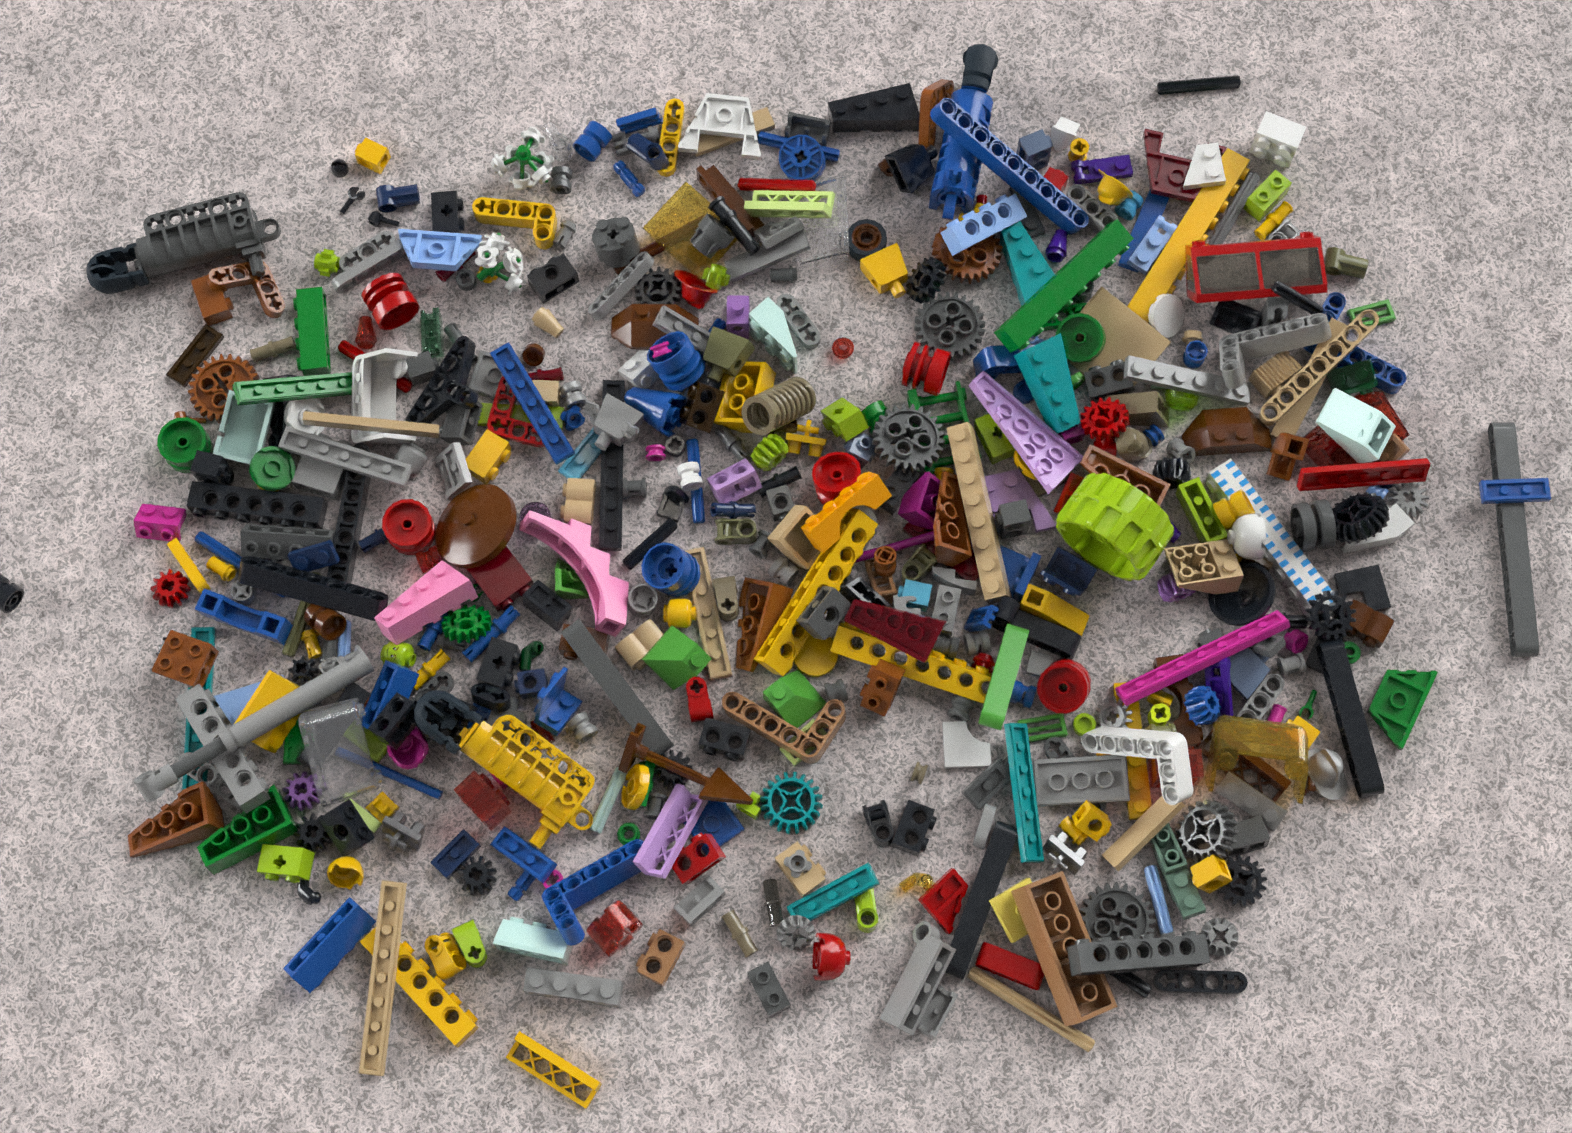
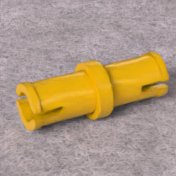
(1273, 220)
(431, 667)

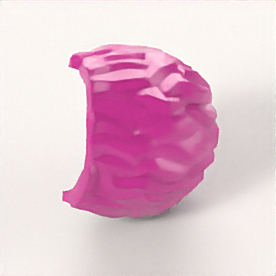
(411, 751)

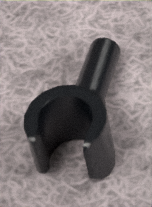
(353, 195)
(376, 217)

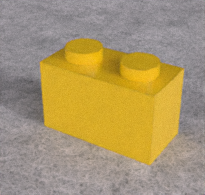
(488, 456)

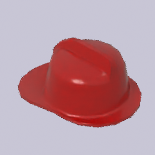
(694, 289)

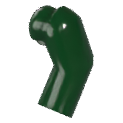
(529, 653)

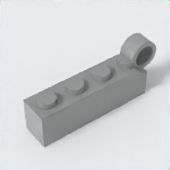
(918, 979)

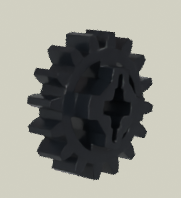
(658, 280)
(926, 280)
(1340, 615)
(1246, 888)

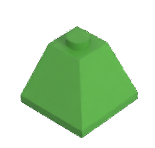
(676, 658)
(794, 698)

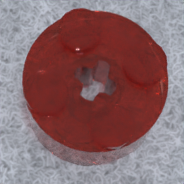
(614, 928)

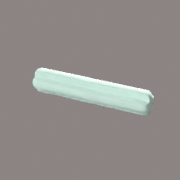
(608, 801)

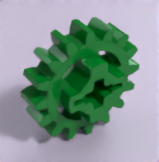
(466, 623)

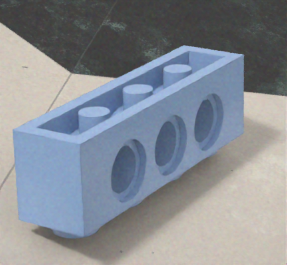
(1010, 213)

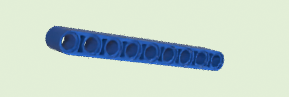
(1019, 175)

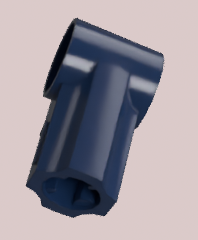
(647, 151)
(392, 197)

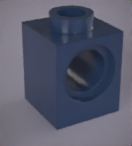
(523, 677)

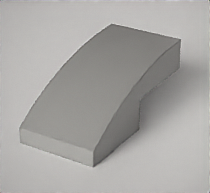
(947, 577)

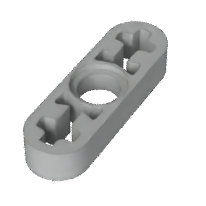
(369, 244)
(812, 330)

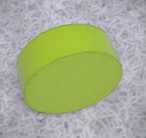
(1083, 723)

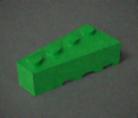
(247, 832)

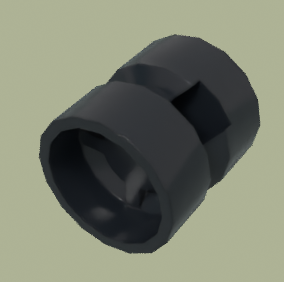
(10, 595)

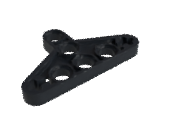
(452, 378)

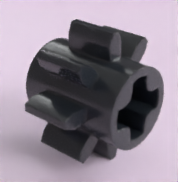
(298, 665)

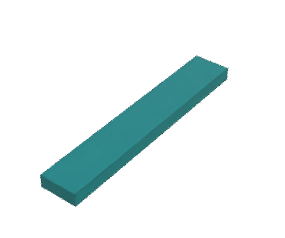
(1024, 793)

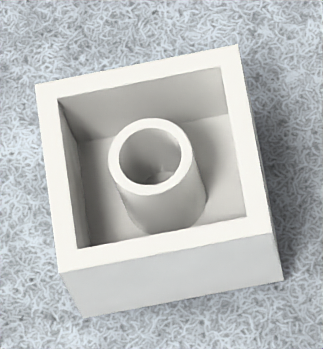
(1277, 139)

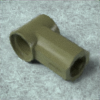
(1339, 262)

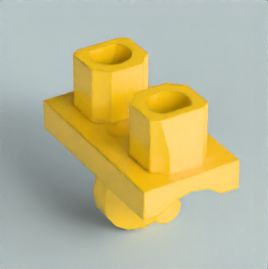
(795, 440)

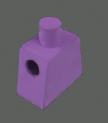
(738, 314)

